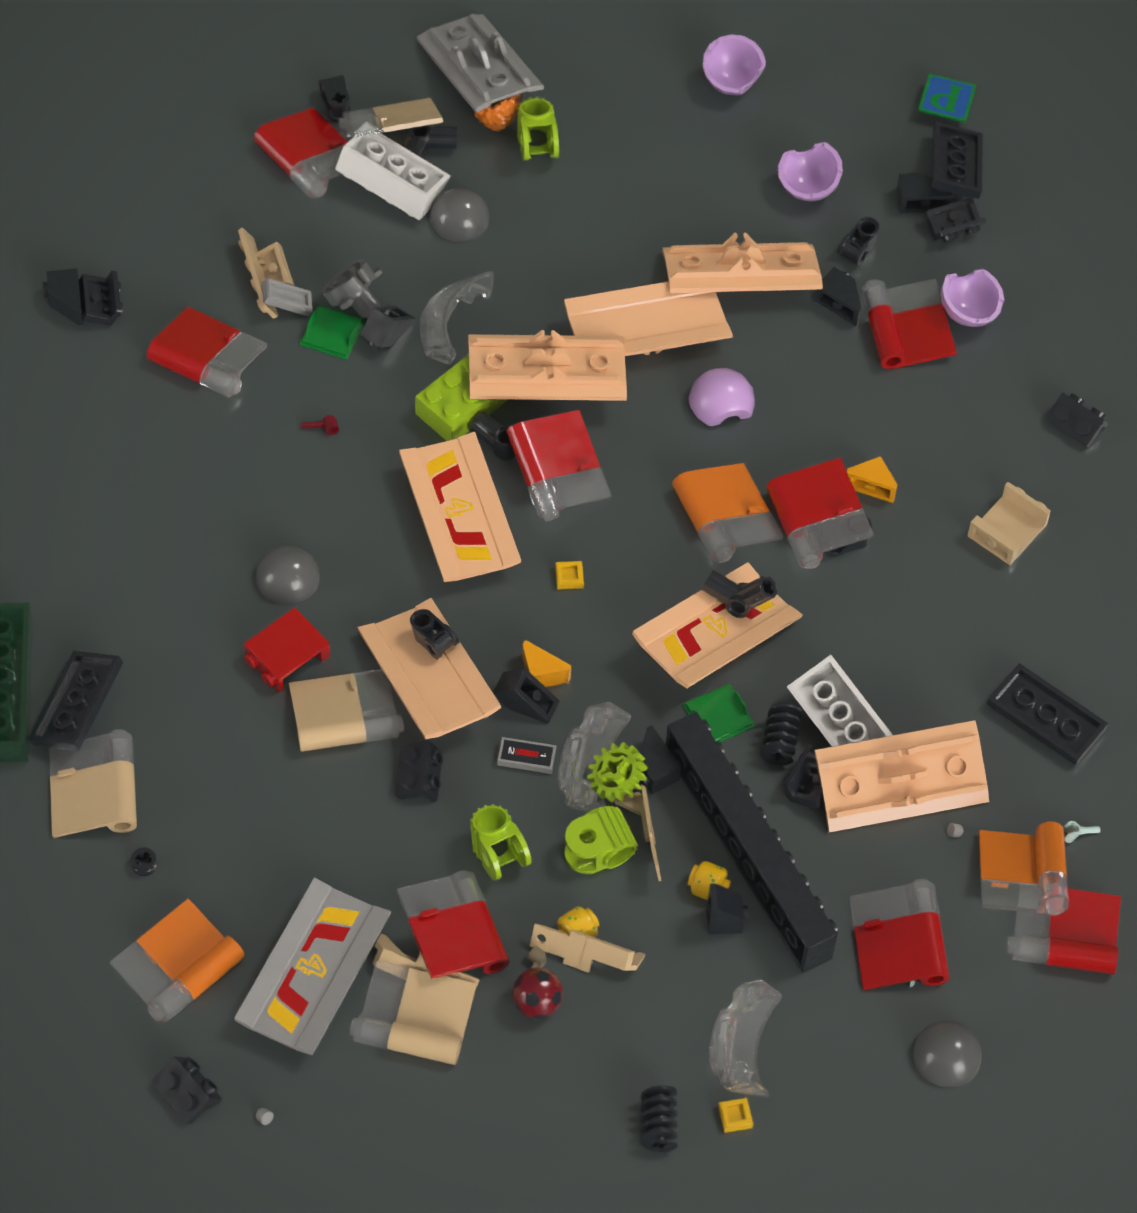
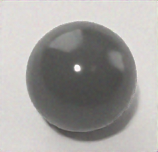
(459, 215)
(287, 574)
(947, 1054)

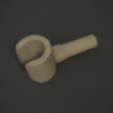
(537, 957)

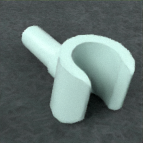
(1074, 829)

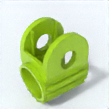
(537, 115)
(490, 827)
(601, 839)

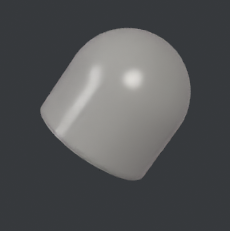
(954, 830)
(264, 1116)

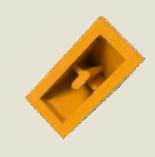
(873, 479)
(544, 666)

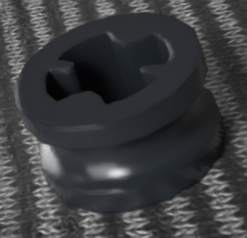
(140, 854)

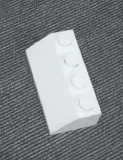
(392, 173)
(836, 705)

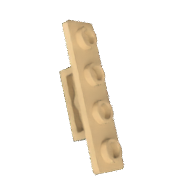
(264, 264)

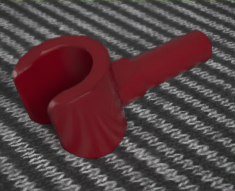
(329, 423)

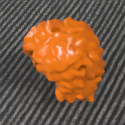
(500, 113)

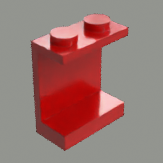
(285, 648)

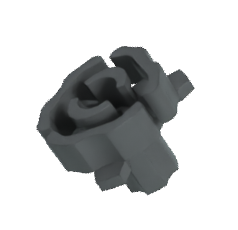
(352, 288)

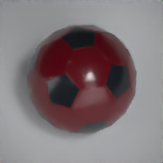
(537, 993)

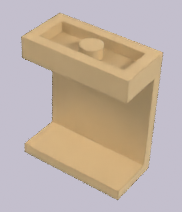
(1010, 524)

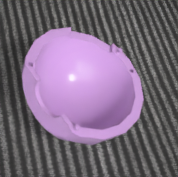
(733, 64)
(811, 173)
(972, 298)
(720, 395)

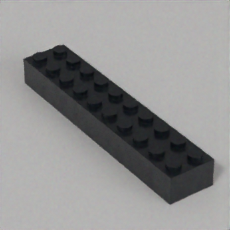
(752, 843)

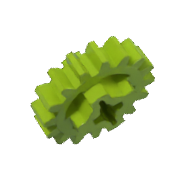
(617, 772)

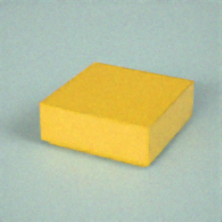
(569, 575)
(735, 1115)

